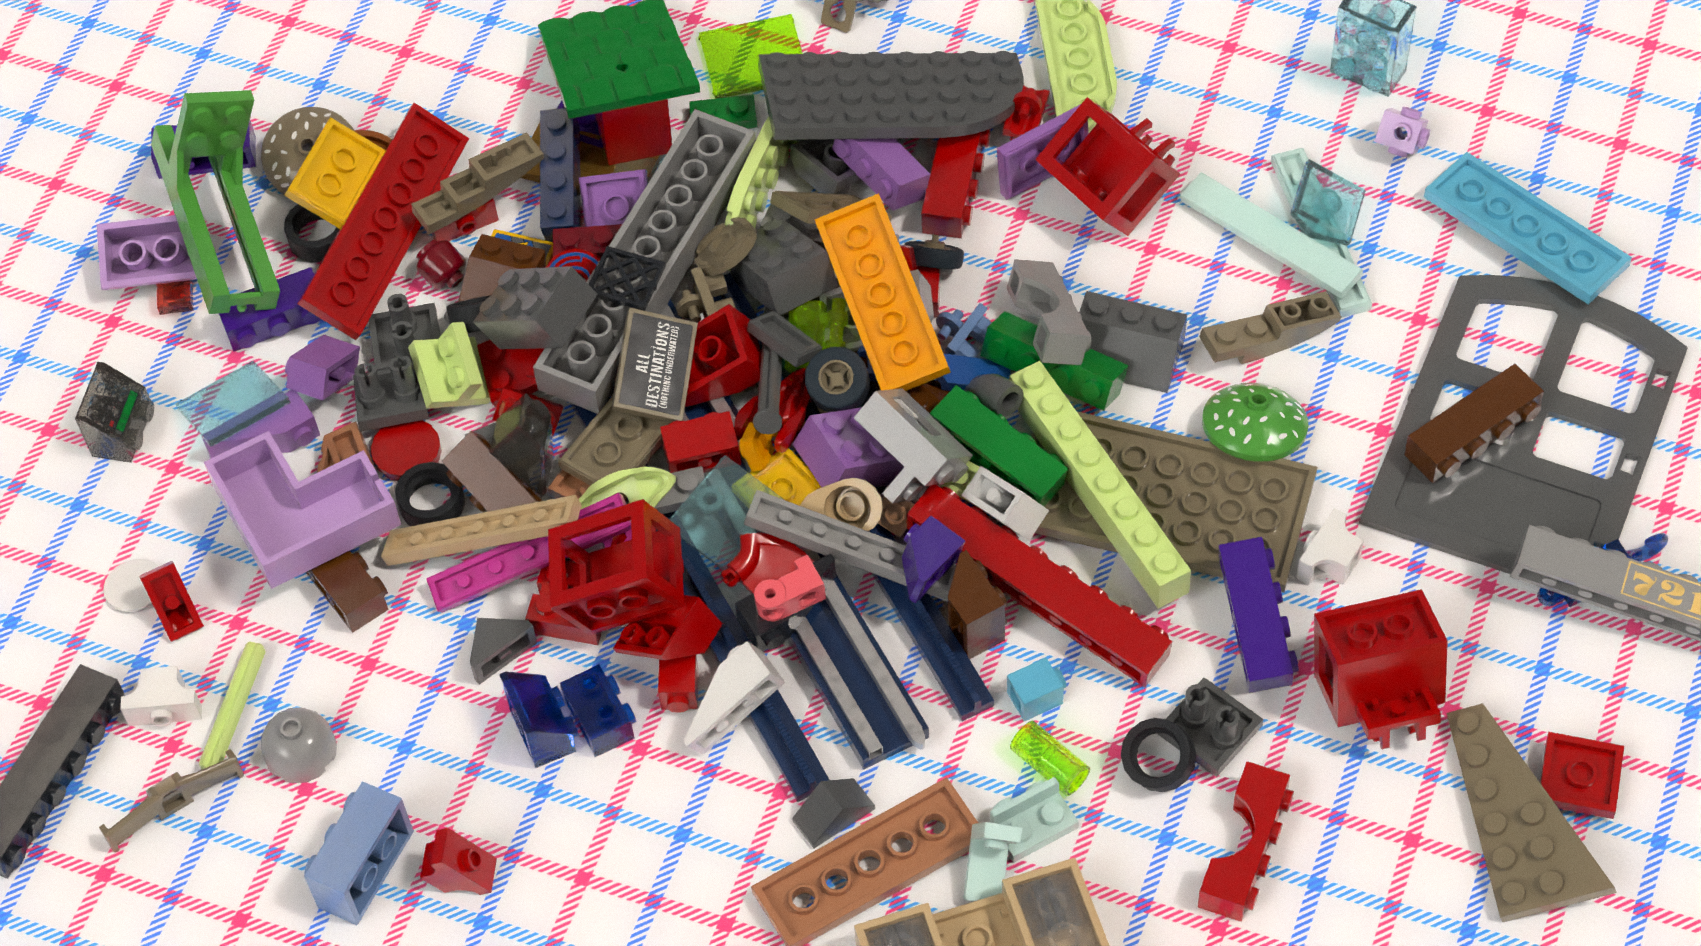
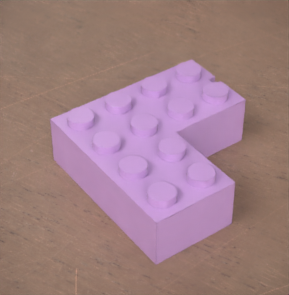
(303, 522)

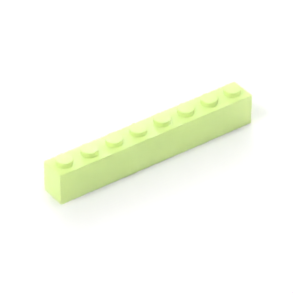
(1102, 487)

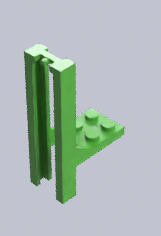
(216, 128)

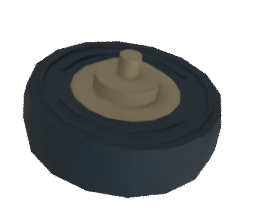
(936, 254)

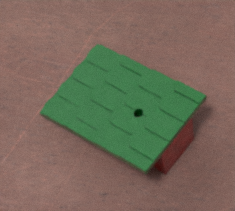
(623, 72)

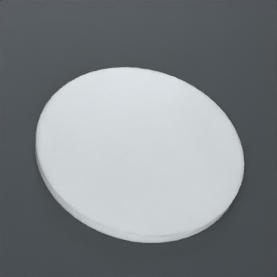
(124, 587)

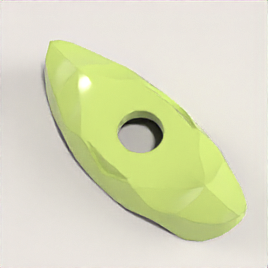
(636, 483)

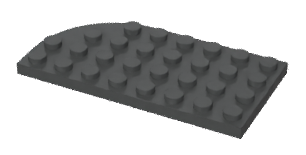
(888, 93)

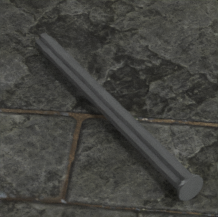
(767, 418)

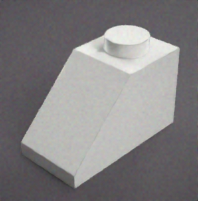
(1005, 503)

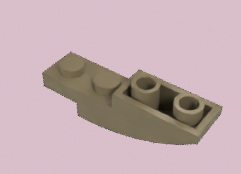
(1275, 330)

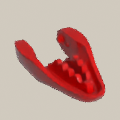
(792, 408)

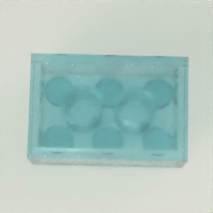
(1373, 42)

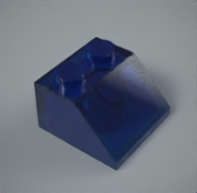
(539, 716)

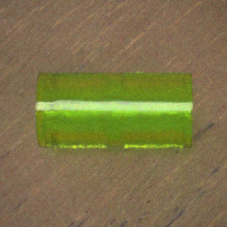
(1049, 757)

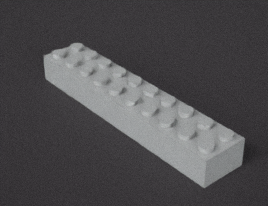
(665, 225)

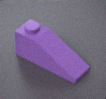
(289, 426)

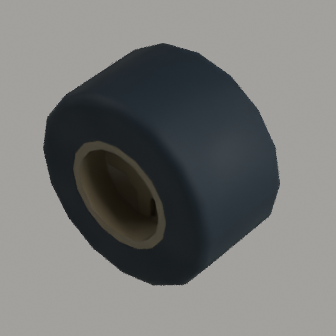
(833, 369)

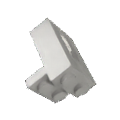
(915, 440)

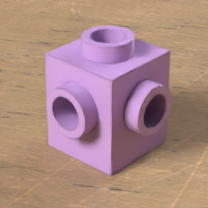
(1391, 131)

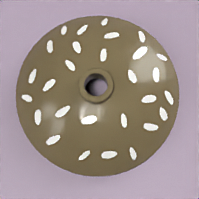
(284, 142)

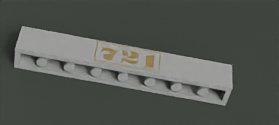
(1609, 580)

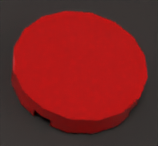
(403, 447)

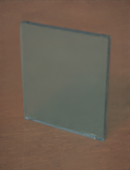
(232, 403)
(717, 510)

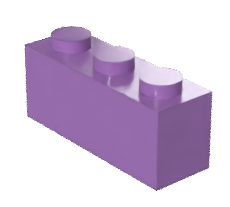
(885, 169)

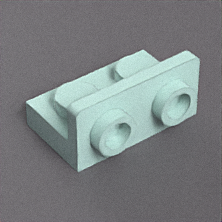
(1040, 814)

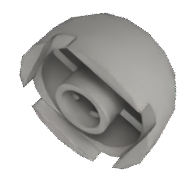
(298, 745)

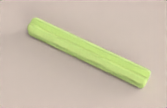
(233, 704)

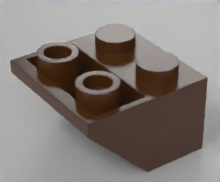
(975, 608)

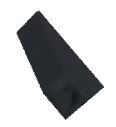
(773, 634)

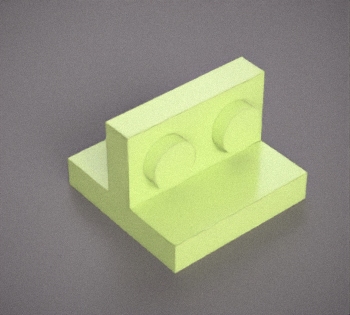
(450, 369)

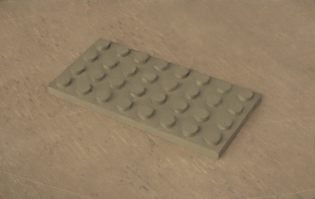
(1193, 495)

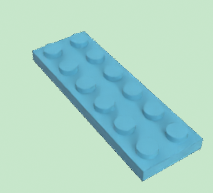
(1527, 227)

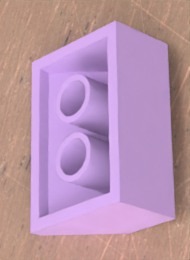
(142, 253)

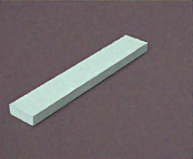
(1289, 169)
(1271, 235)

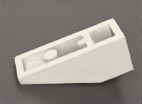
(734, 692)

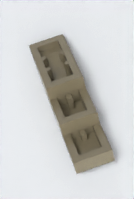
(483, 180)

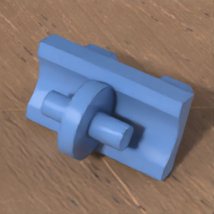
(952, 326)

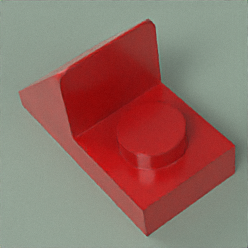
(171, 601)

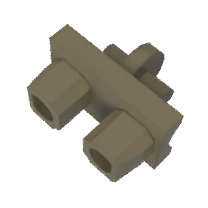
(702, 301)

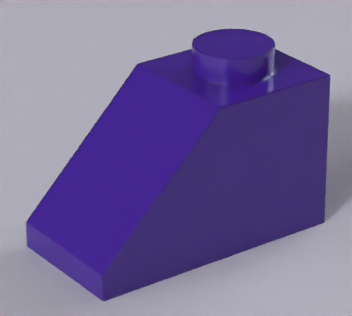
(928, 555)

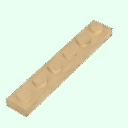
(479, 530)

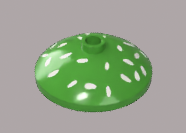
(1255, 422)

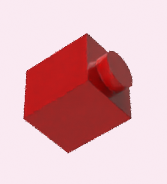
(678, 684)

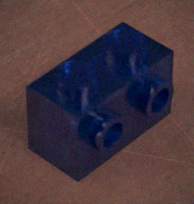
(597, 710)

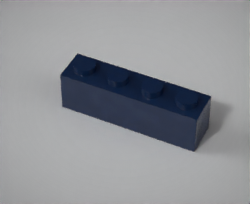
(559, 172)

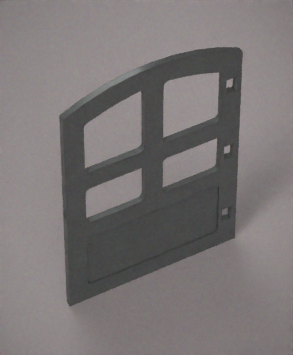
(1507, 488)

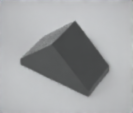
(498, 644)
(831, 809)

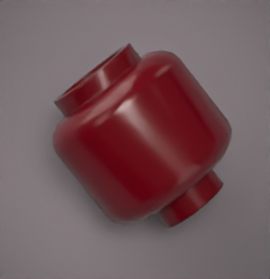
(441, 264)

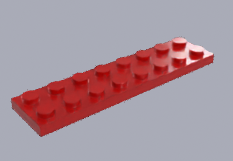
(382, 222)

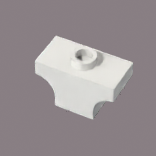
(1330, 551)
(160, 699)

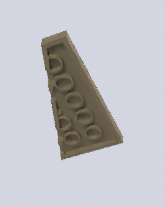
(1525, 839)

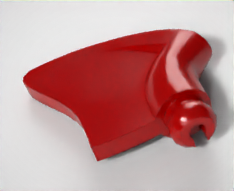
(761, 559)

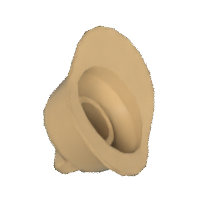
(848, 501)

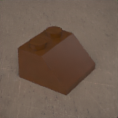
(491, 260)

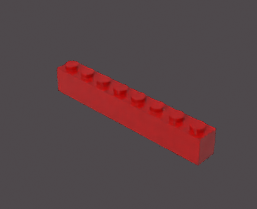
(1049, 589)

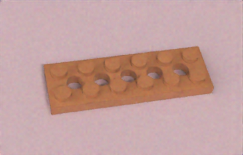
(866, 888)

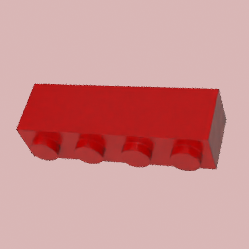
(953, 184)

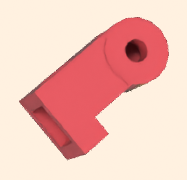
(790, 592)

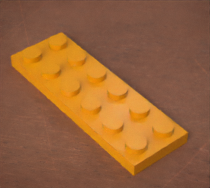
(882, 295)

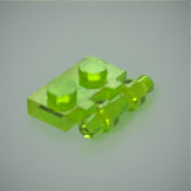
(813, 319)

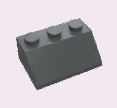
(1136, 335)

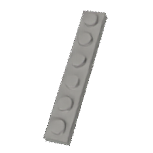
(835, 538)

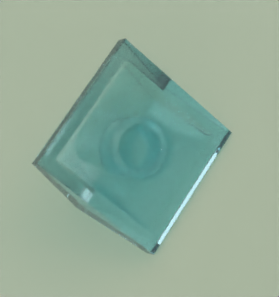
(1327, 204)

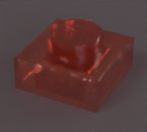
(175, 297)

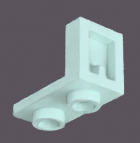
(988, 859)

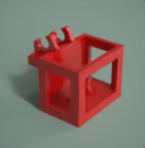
(1111, 167)
(622, 580)
(1383, 665)

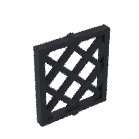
(631, 258)

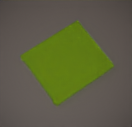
(734, 52)

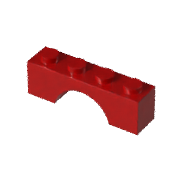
(1231, 879)

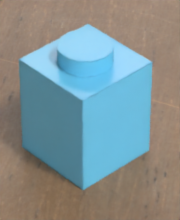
(1036, 688)

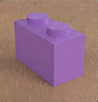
(322, 367)

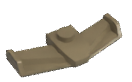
(169, 797)

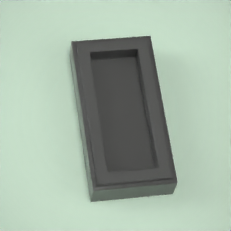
(783, 338)

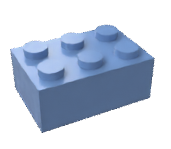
(358, 852)

